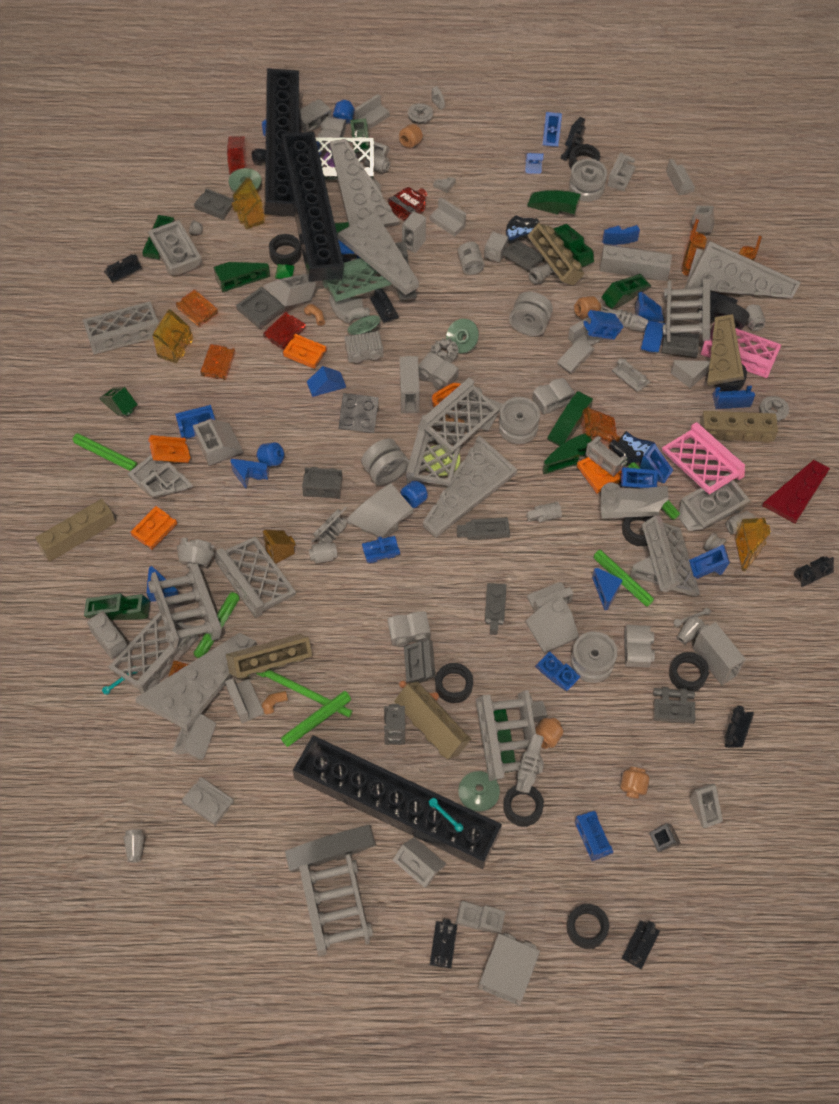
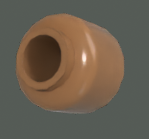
(410, 136)
(586, 304)
(551, 731)
(635, 782)

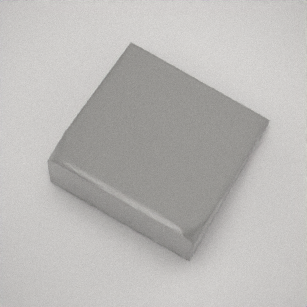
(381, 149)
(539, 711)

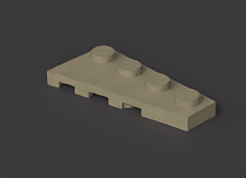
(725, 355)

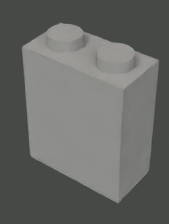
(409, 384)
(719, 652)
(509, 969)

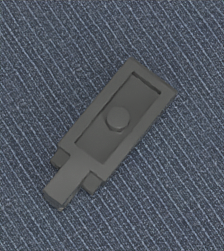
(484, 529)
(495, 606)

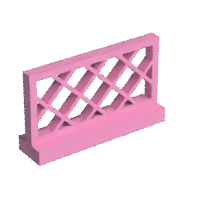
(754, 362)
(714, 450)

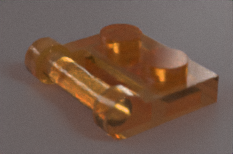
(600, 425)

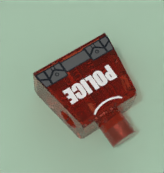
(407, 202)

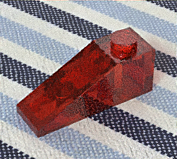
(236, 153)

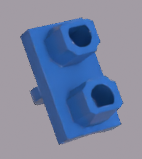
(380, 549)

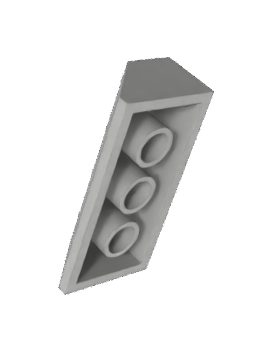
(635, 261)

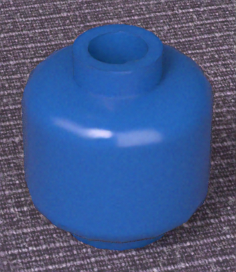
(344, 110)
(270, 453)
(414, 493)

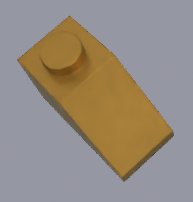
(278, 544)

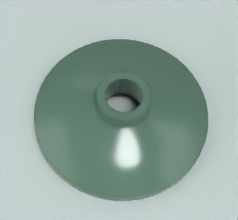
(240, 175)
(364, 325)
(461, 328)
(478, 800)

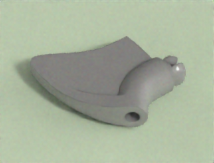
(349, 308)

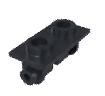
(126, 267)
(383, 306)
(819, 569)
(738, 731)
(443, 944)
(641, 944)

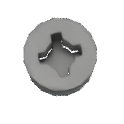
(714, 542)

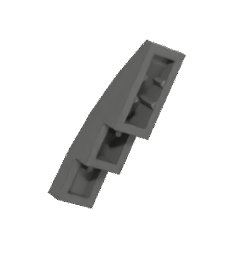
(330, 848)

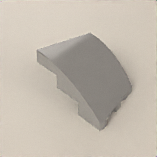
(158, 477)
(381, 512)

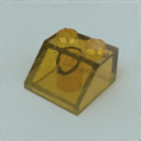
(248, 205)
(172, 337)
(750, 540)

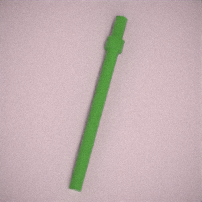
(302, 690)

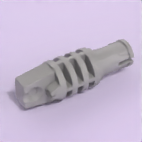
(628, 320)
(529, 764)

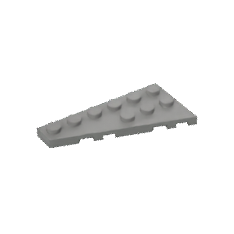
(357, 188)
(376, 247)
(738, 274)
(473, 481)
(192, 688)

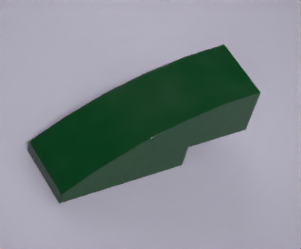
(555, 201)
(575, 243)
(570, 419)
(567, 454)
(118, 606)

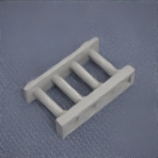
(703, 303)
(199, 593)
(489, 729)
(319, 919)

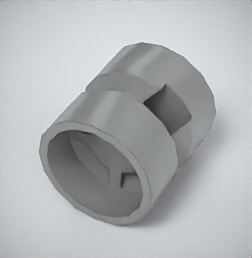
(470, 258)

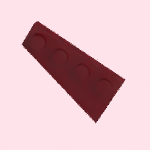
(797, 492)

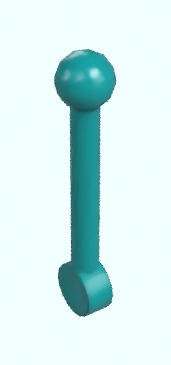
(106, 690)
(434, 804)

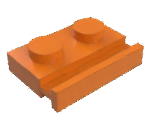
(304, 351)
(169, 449)
(153, 527)

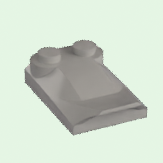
(175, 248)
(631, 502)
(704, 509)

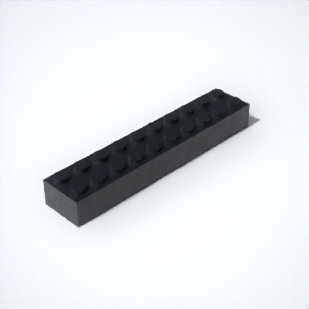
(281, 118)
(311, 207)
(396, 801)

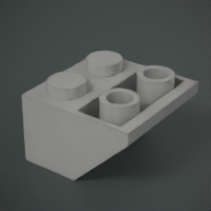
(292, 289)
(216, 440)

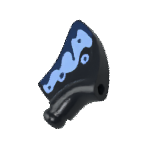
(519, 228)
(630, 447)

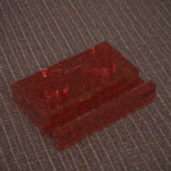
(283, 330)

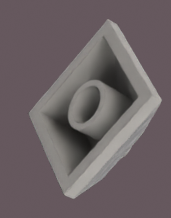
(553, 625)

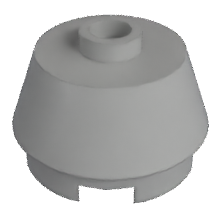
(195, 552)

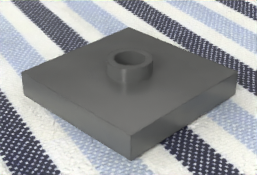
(260, 307)

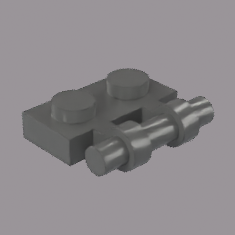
(674, 710)

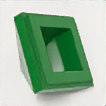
(284, 271)

